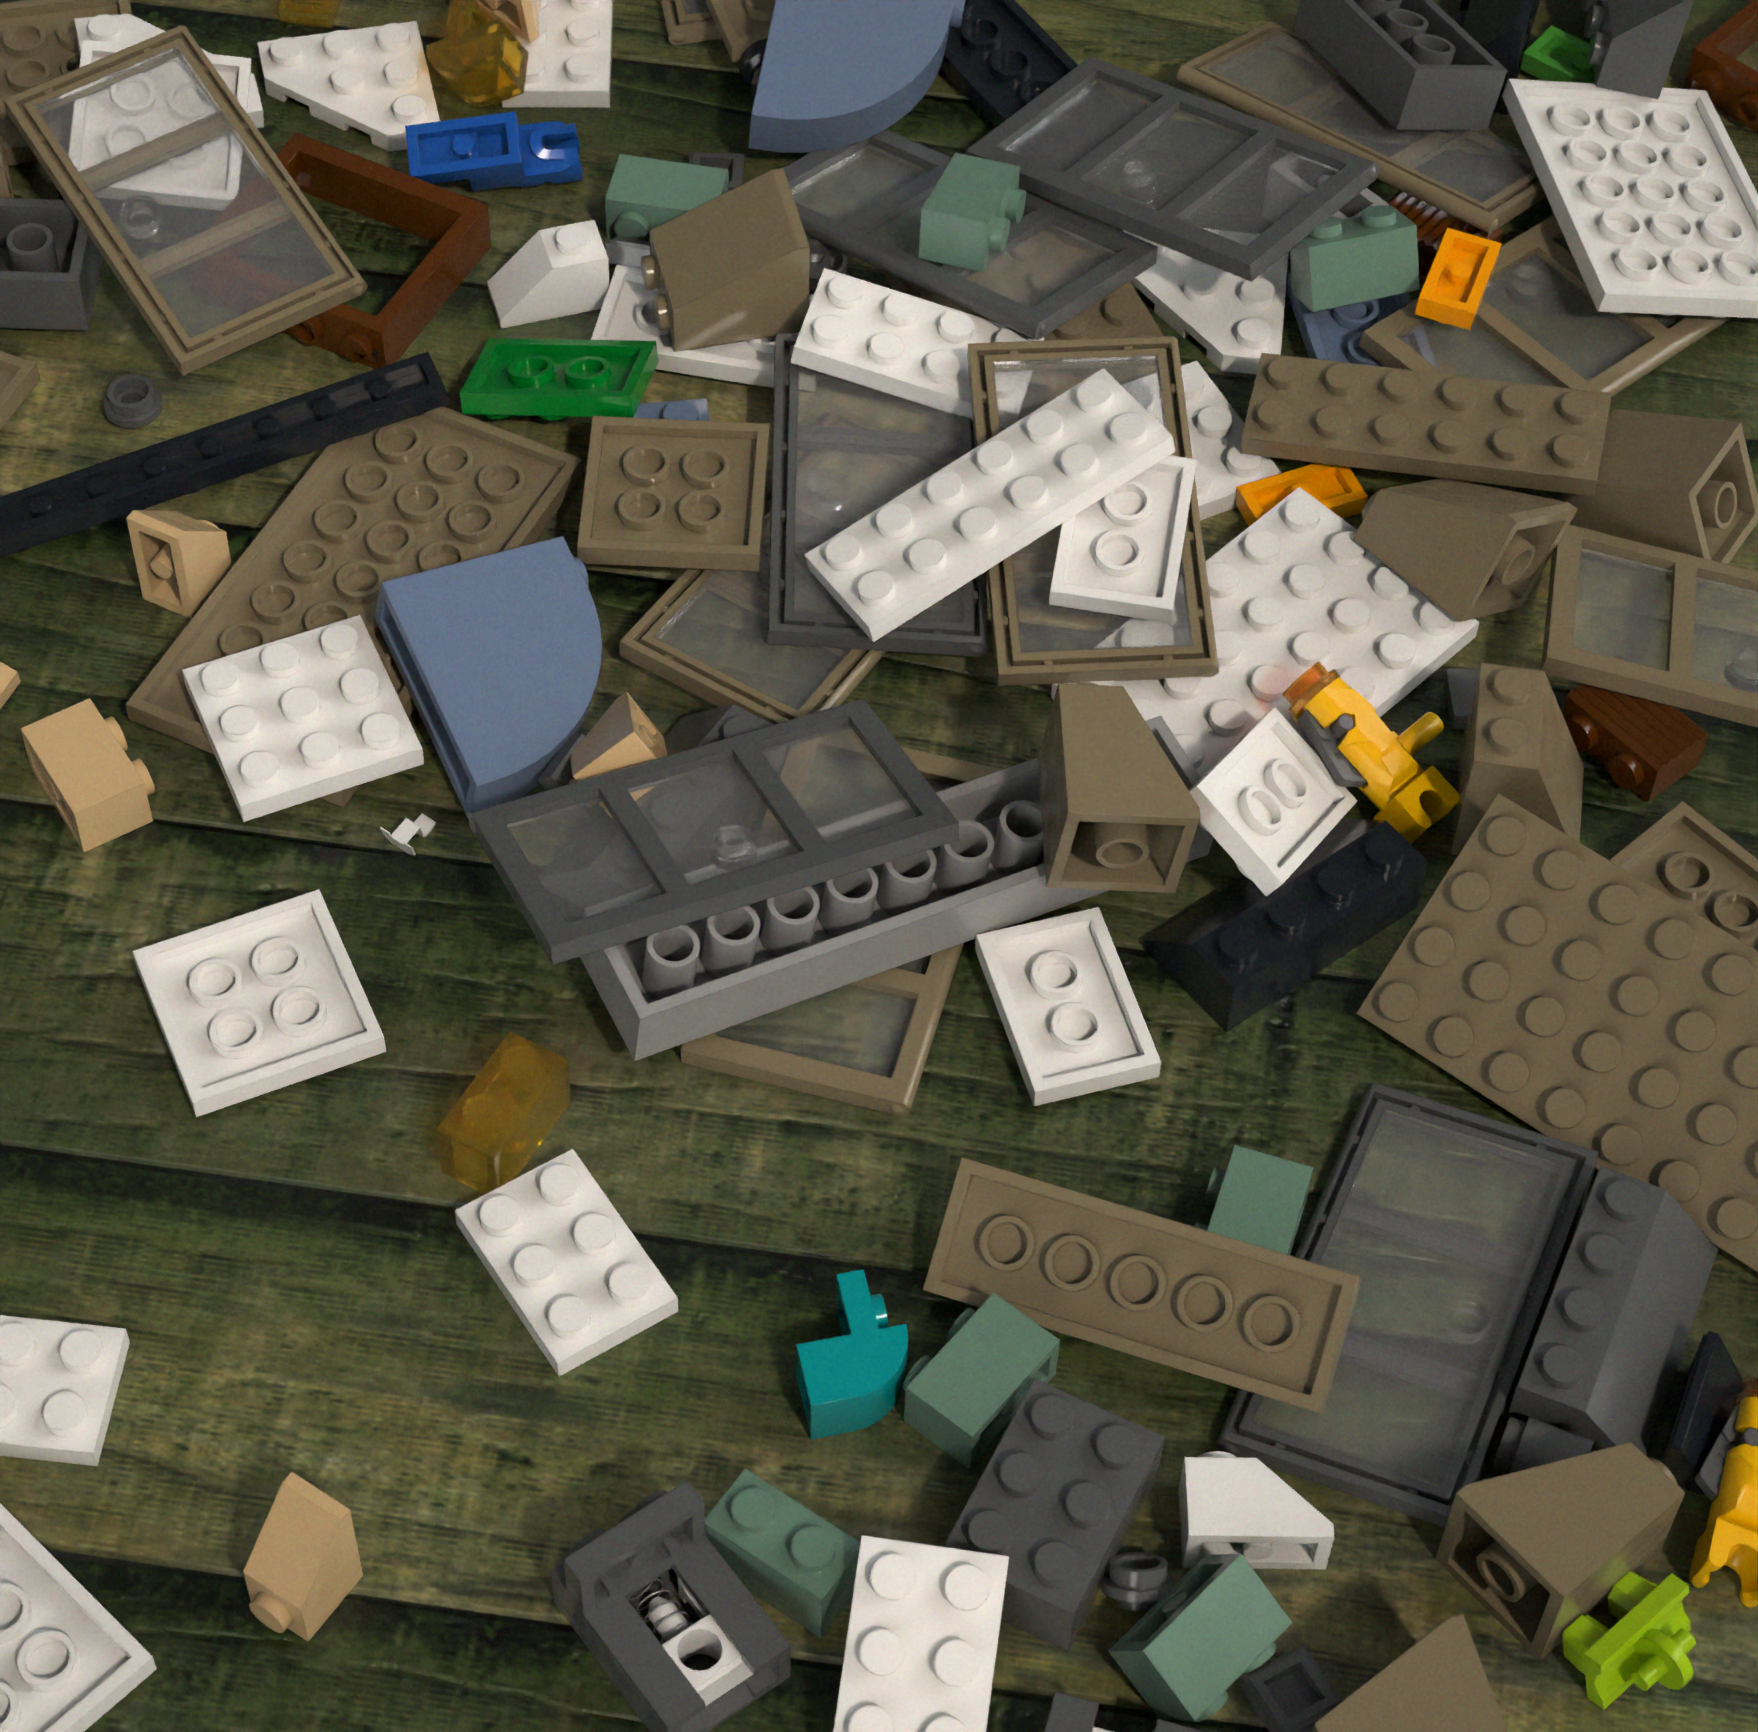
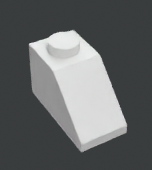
(552, 276)
(1248, 1510)

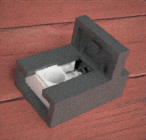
(635, 1572)

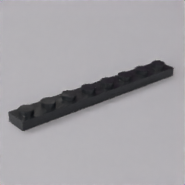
(219, 452)

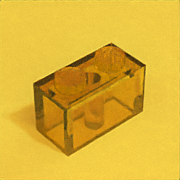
(504, 1114)

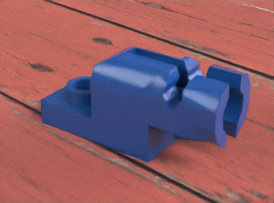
(494, 152)

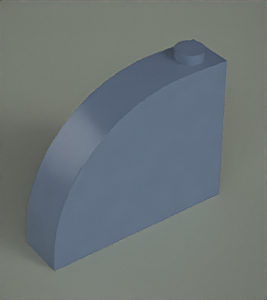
(846, 69)
(496, 662)

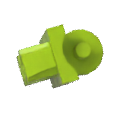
(1641, 1647)

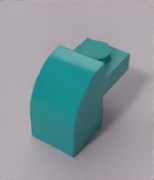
(853, 1376)

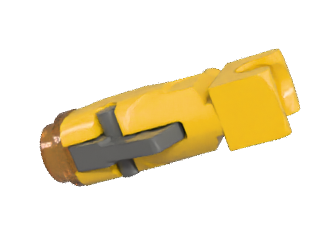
(1369, 755)
(1731, 1484)

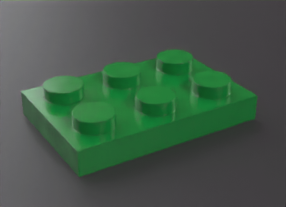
(559, 378)

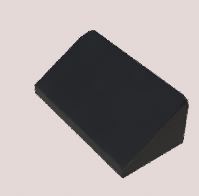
(1701, 1410)

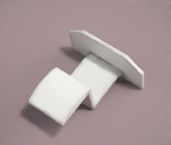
(407, 829)

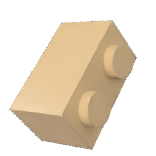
(89, 774)

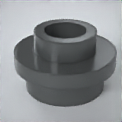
(132, 401)
(1137, 1580)

